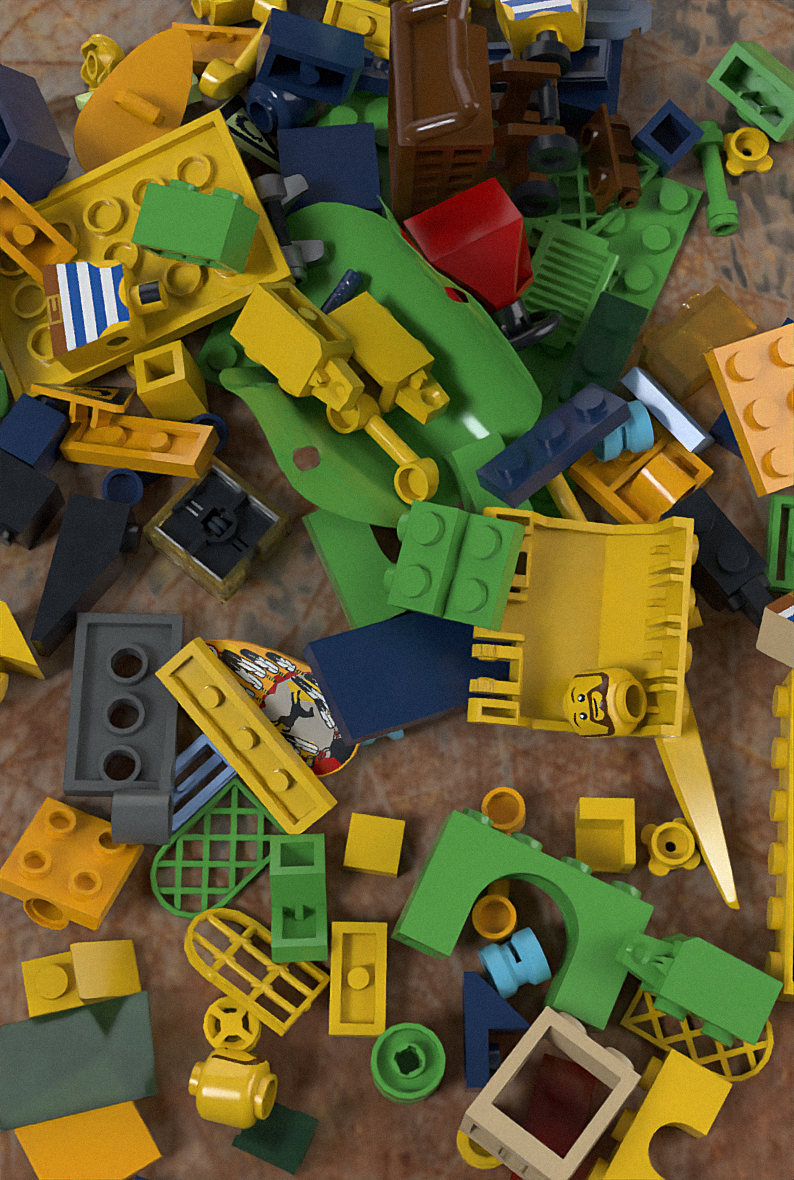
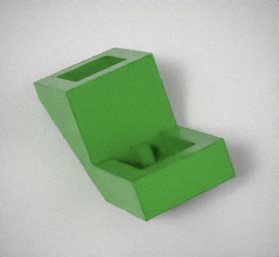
(298, 898)

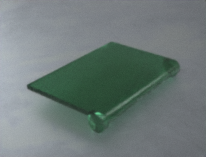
(76, 1061)

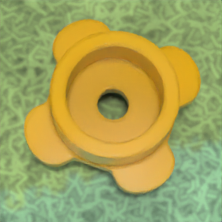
(748, 140)
(677, 833)

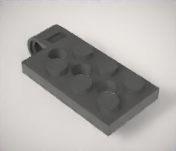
(146, 799)

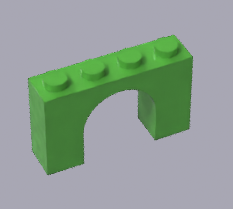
(354, 557)
(595, 914)

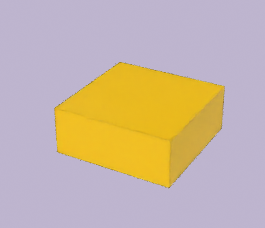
(374, 845)

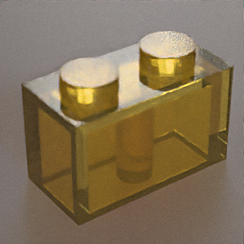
(677, 350)

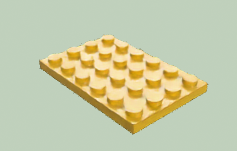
(99, 220)

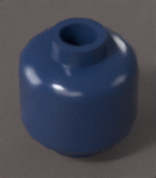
(278, 109)

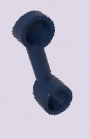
(127, 485)

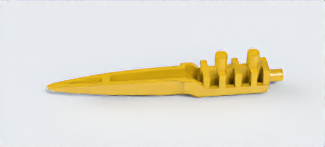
(694, 790)

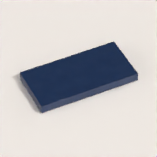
(398, 674)

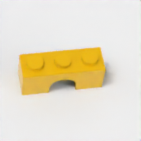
(675, 1095)

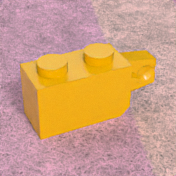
(298, 345)
(390, 360)

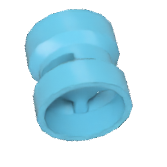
(632, 435)
(514, 963)

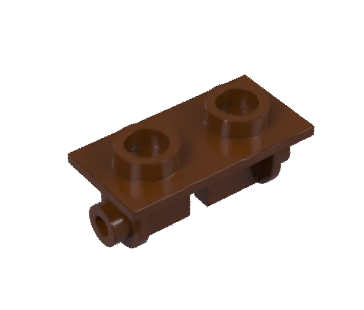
(606, 142)

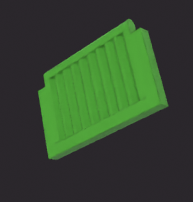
(568, 276)

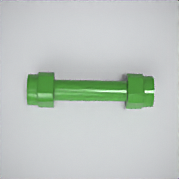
(721, 212)

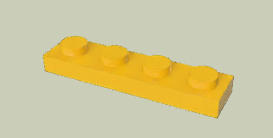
(246, 737)

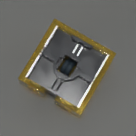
(218, 529)

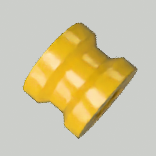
(231, 1024)

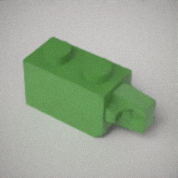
(702, 982)

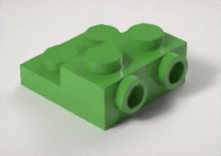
(454, 564)

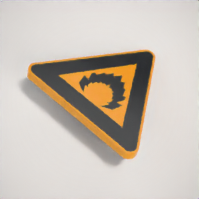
(102, 399)

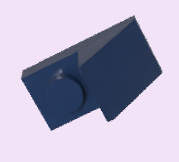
(484, 1015)

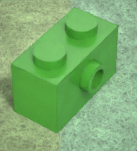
(758, 88)
(196, 226)

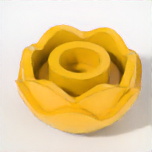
(100, 58)

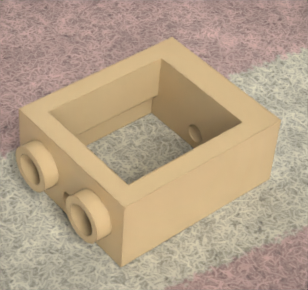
(515, 1145)

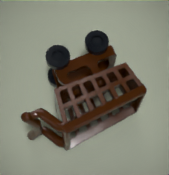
(445, 113)

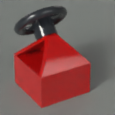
(484, 250)

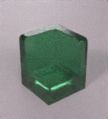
(280, 1138)

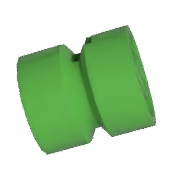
(407, 1063)

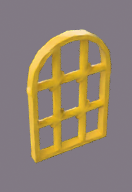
(259, 987)

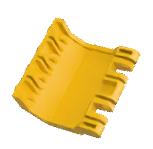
(591, 602)

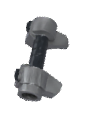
(277, 198)

